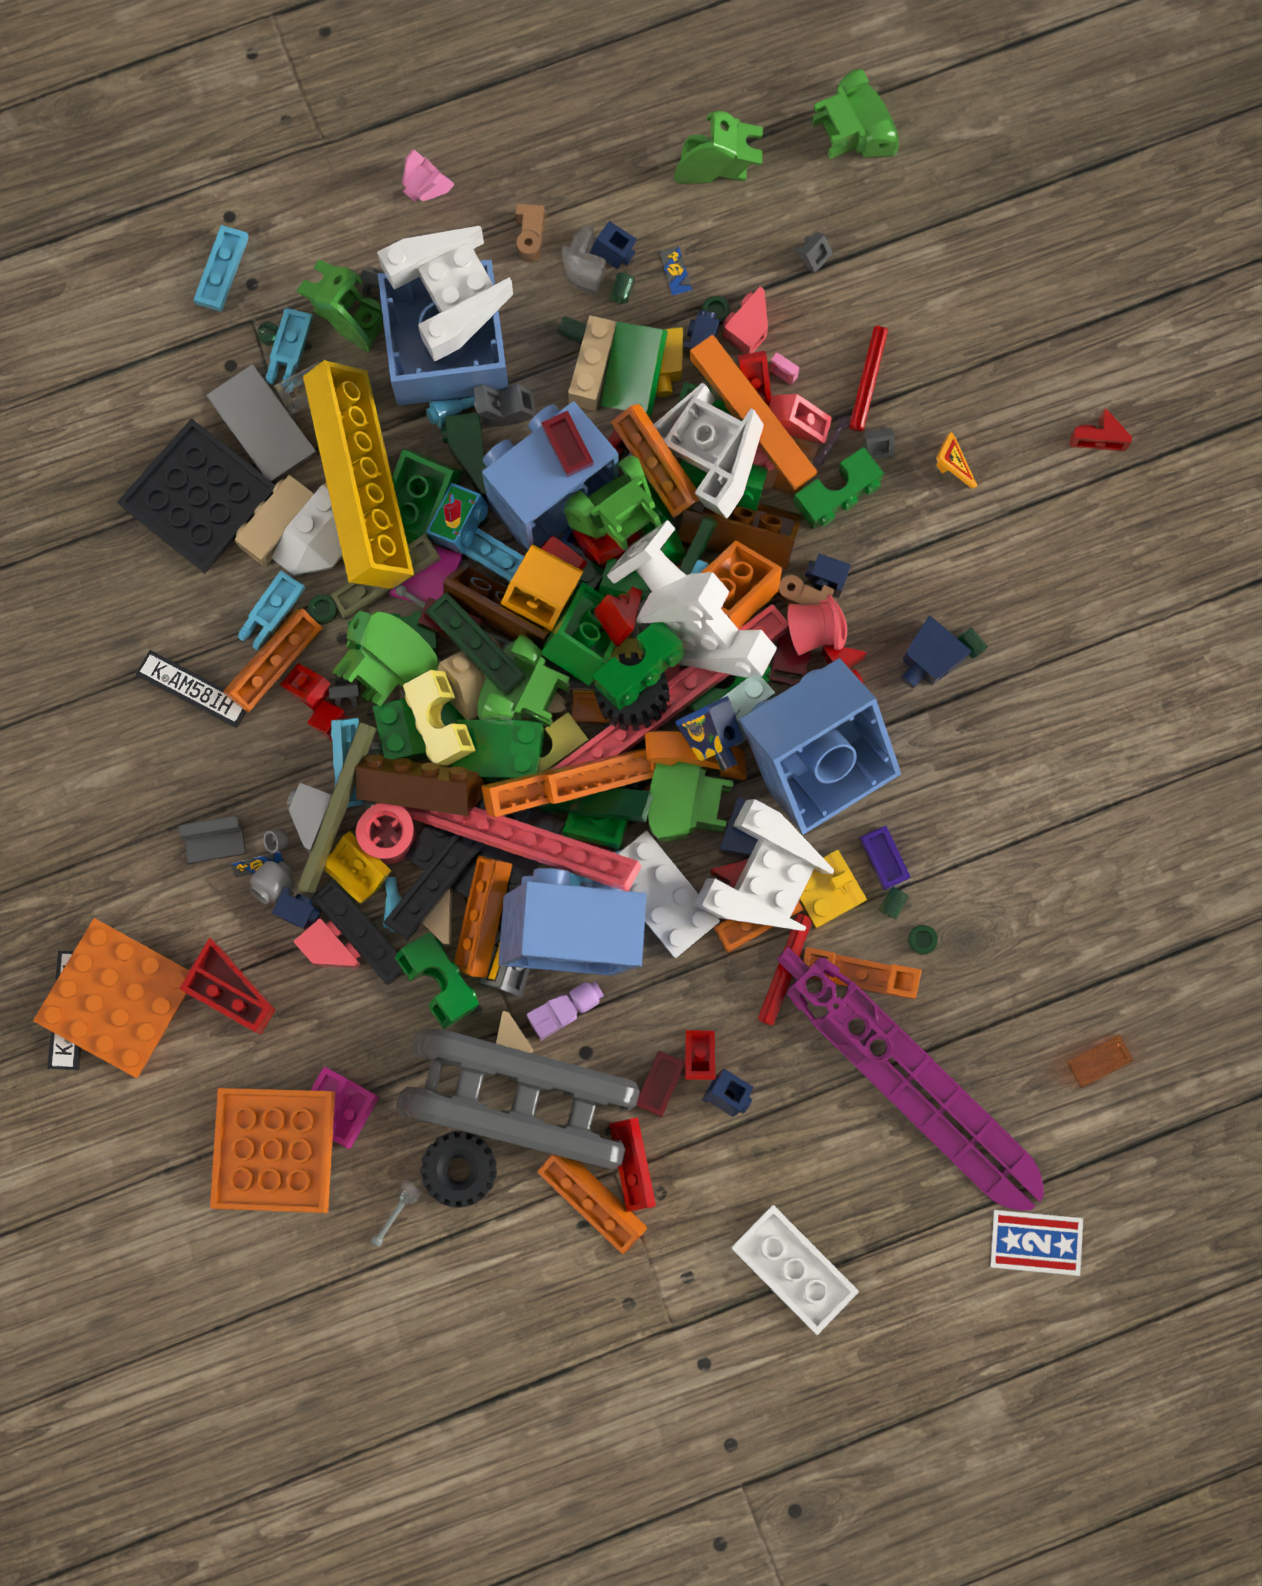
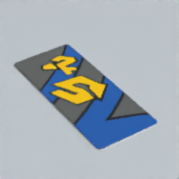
(675, 270)
(252, 865)

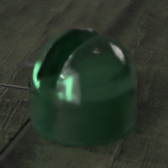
(265, 337)

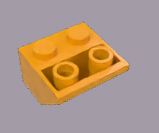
(541, 587)

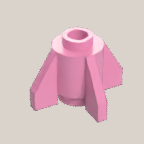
(423, 179)

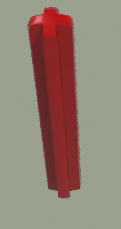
(868, 378)
(782, 977)

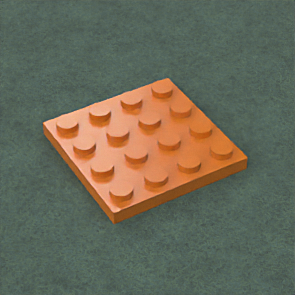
(114, 998)
(272, 1150)

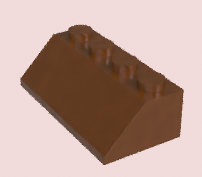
(765, 531)
(482, 597)
(418, 785)

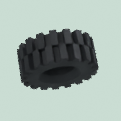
(644, 708)
(436, 1164)

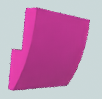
(430, 581)
(351, 1105)

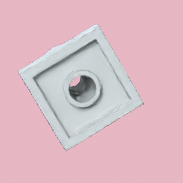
(648, 560)

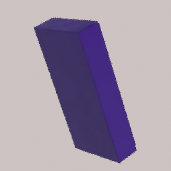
(884, 858)

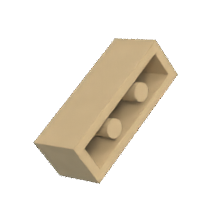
(592, 363)
(271, 518)

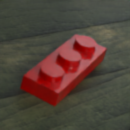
(634, 1168)

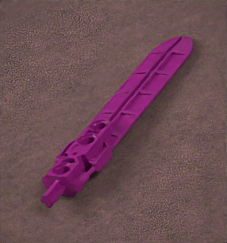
(904, 1095)

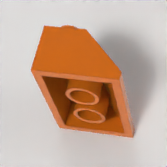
(749, 579)

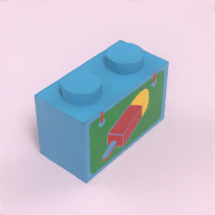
(457, 518)

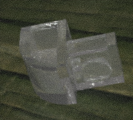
(579, 266)

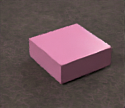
(784, 368)

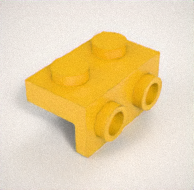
(355, 869)

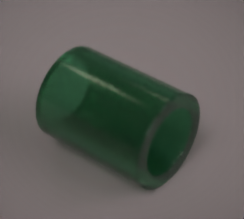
(622, 288)
(572, 329)
(973, 642)
(893, 903)

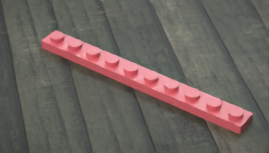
(683, 691)
(536, 845)

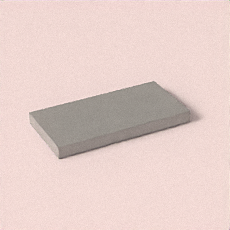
(261, 424)

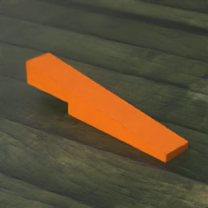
(741, 397)
(566, 782)

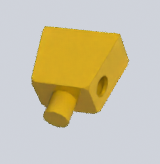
(671, 363)

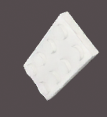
(669, 897)
(795, 1269)

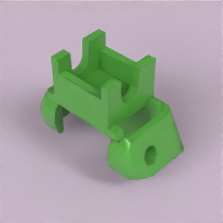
(857, 119)
(723, 155)
(333, 299)
(615, 508)
(387, 657)
(531, 695)
(684, 801)

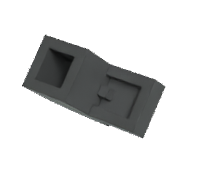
(505, 406)

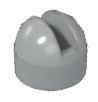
(275, 840)

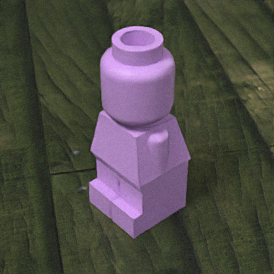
(564, 1009)

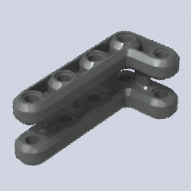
(532, 1075)

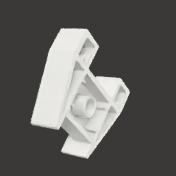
(452, 279)
(714, 444)
(708, 636)
(771, 876)

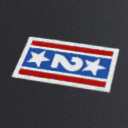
(1036, 1242)

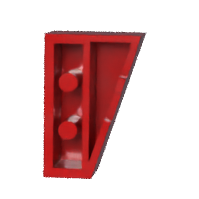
(227, 989)

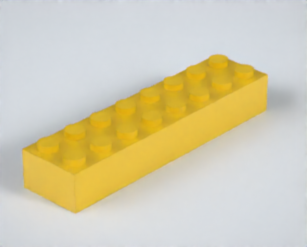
(358, 475)

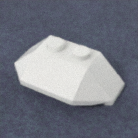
(311, 538)

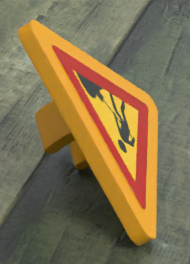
(952, 459)

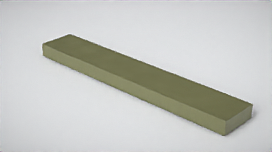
(336, 809)

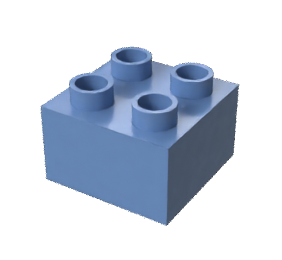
(411, 367)
(529, 485)
(821, 745)
(571, 927)

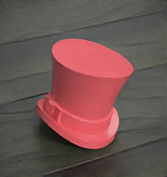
(817, 625)
(386, 832)

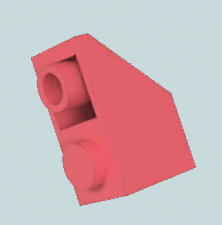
(749, 325)
(324, 948)

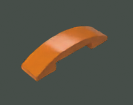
(671, 747)
(869, 975)

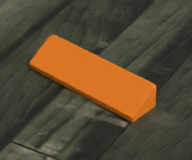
(655, 459)
(272, 659)
(482, 916)
(593, 1201)

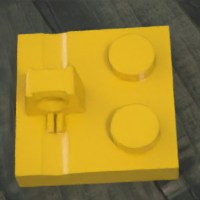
(831, 894)

